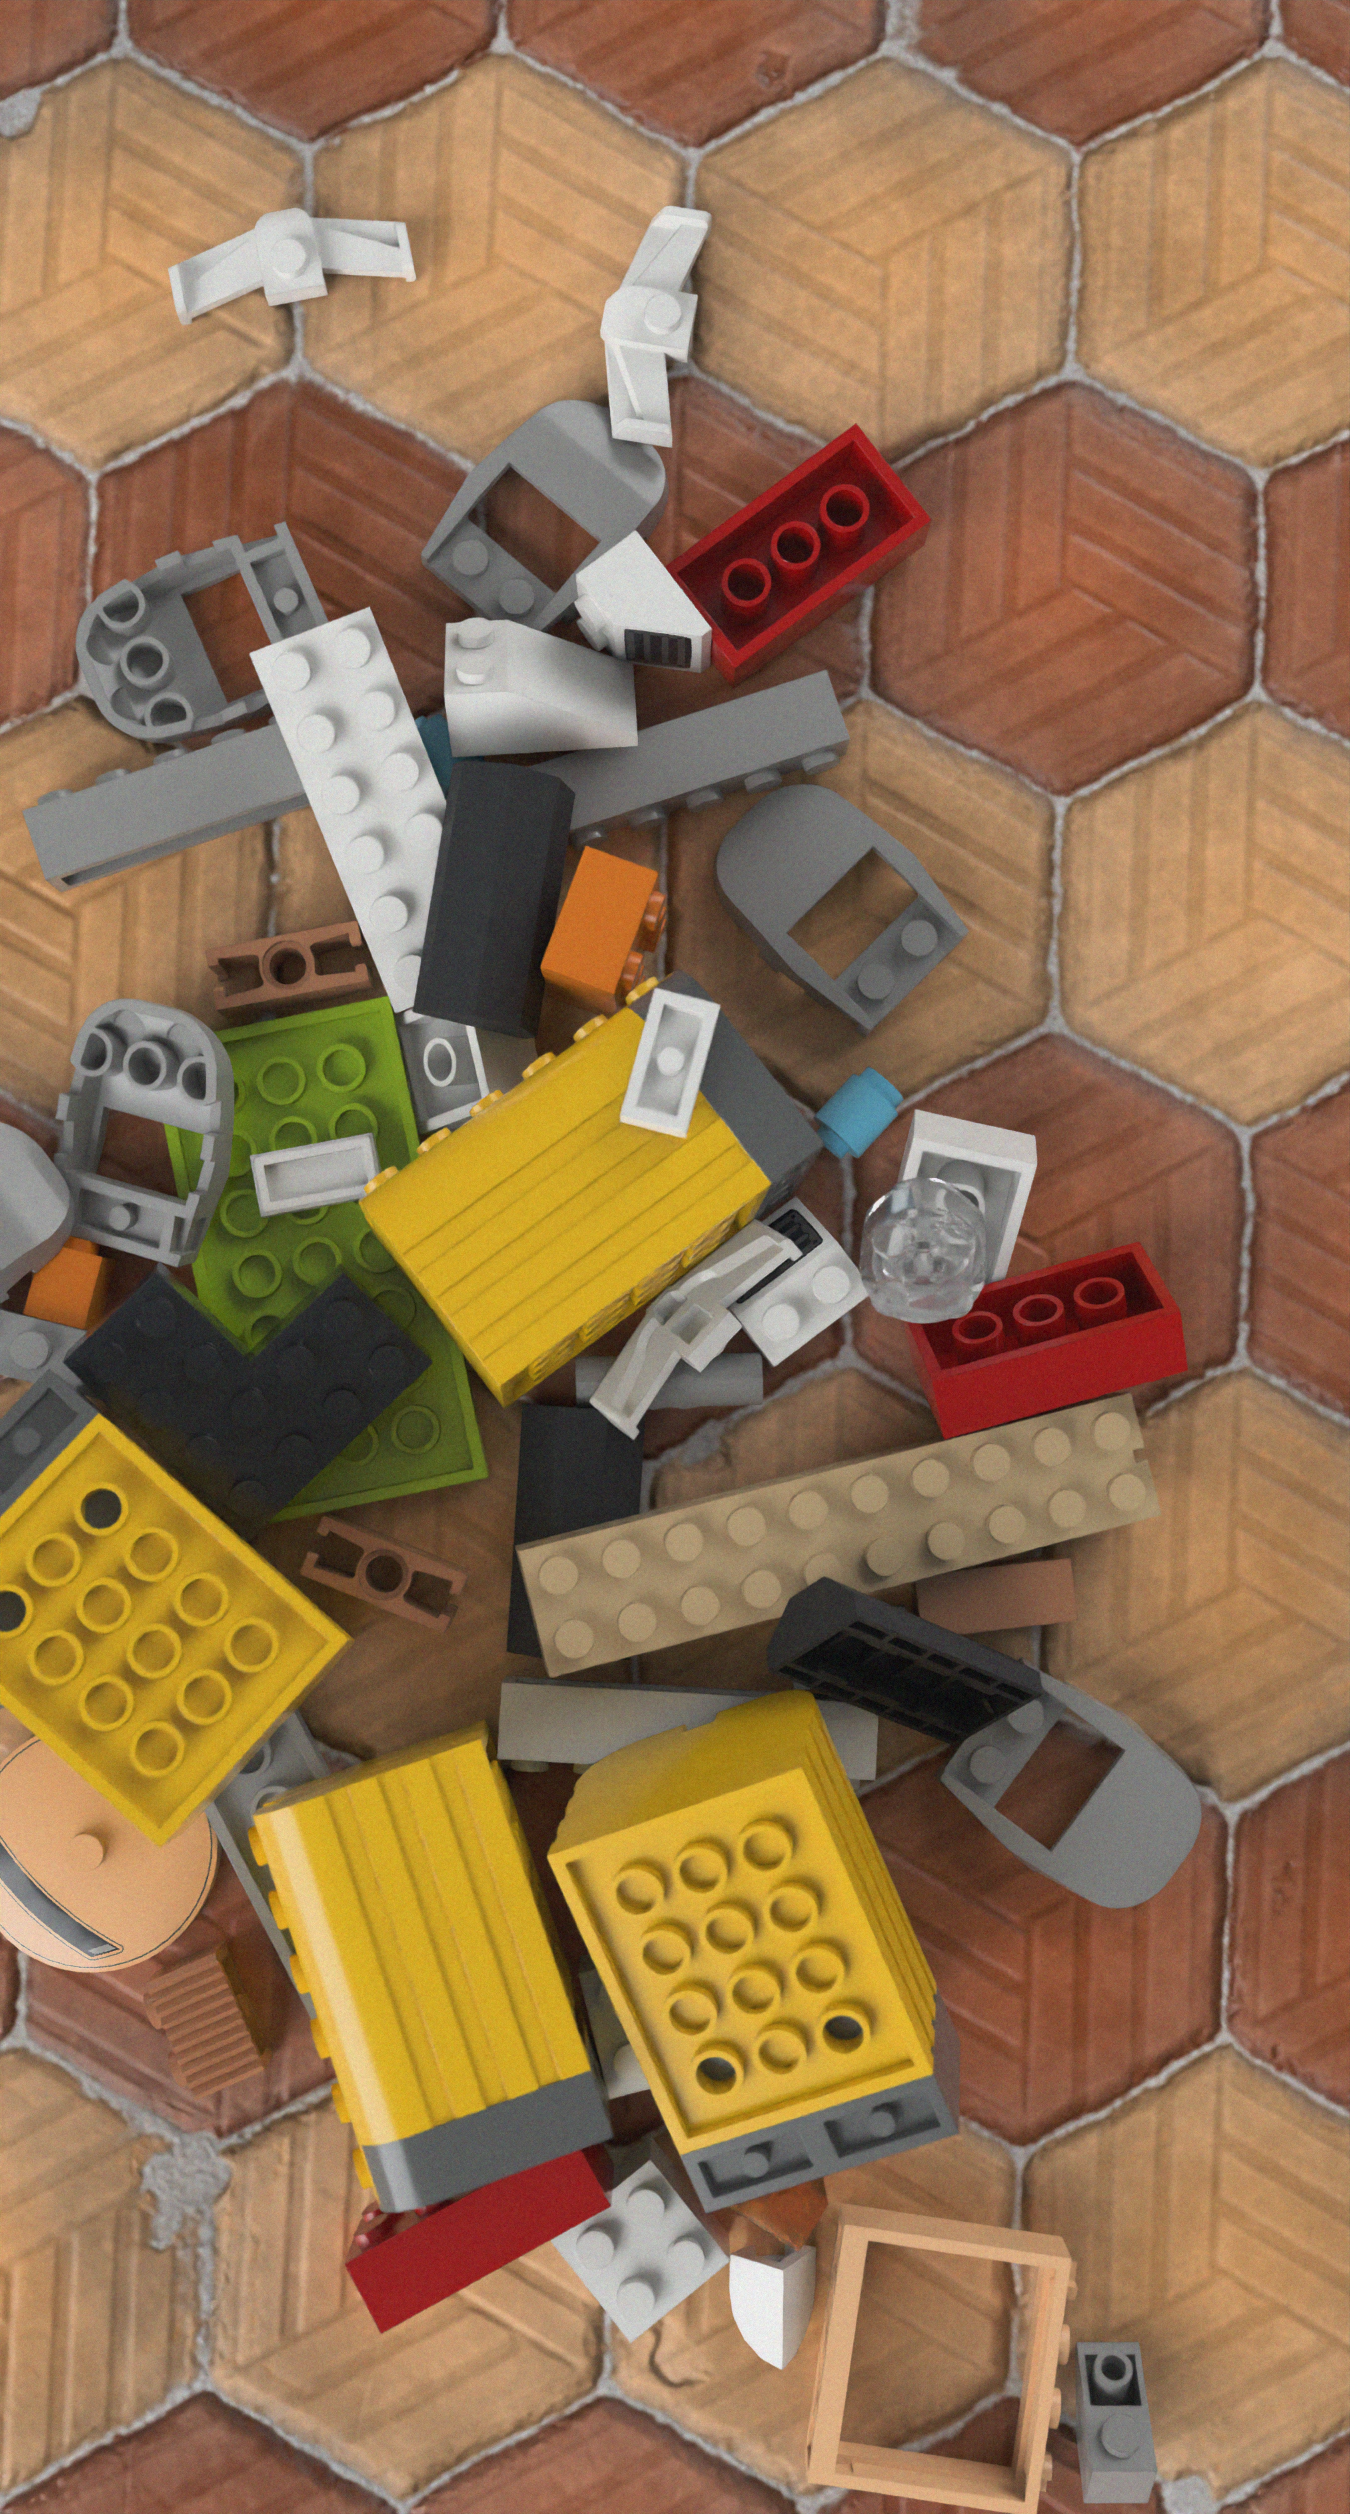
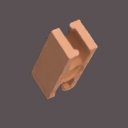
(271, 952)
(365, 1588)
(999, 1595)

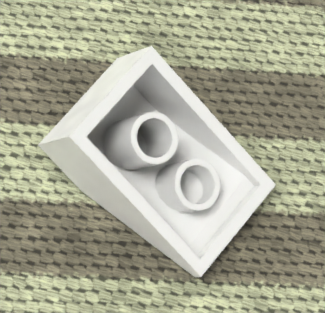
(532, 692)
(989, 1167)

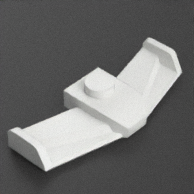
(289, 258)
(652, 324)
(688, 1322)

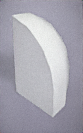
(773, 2300)

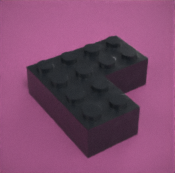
(239, 1419)

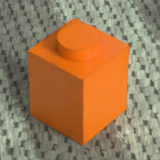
(72, 1286)

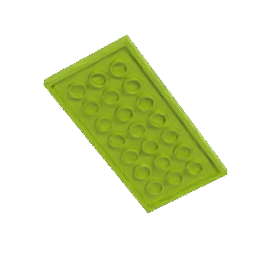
(305, 1085)

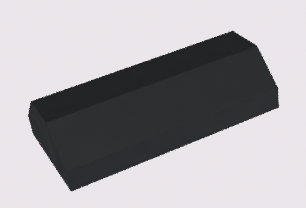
(494, 897)
(570, 1477)
(896, 1663)

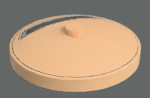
(82, 1879)

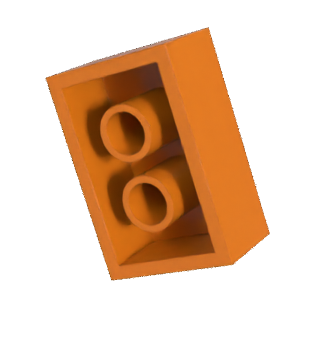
(603, 933)

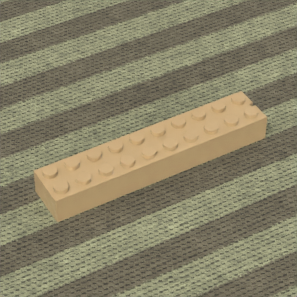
(855, 1521)

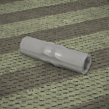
(725, 1381)

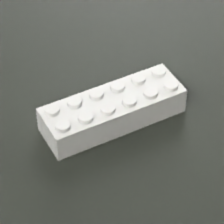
(364, 782)

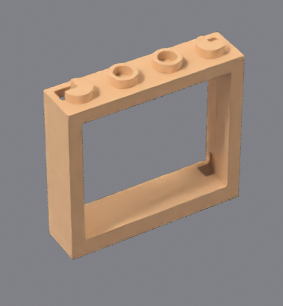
(921, 2474)

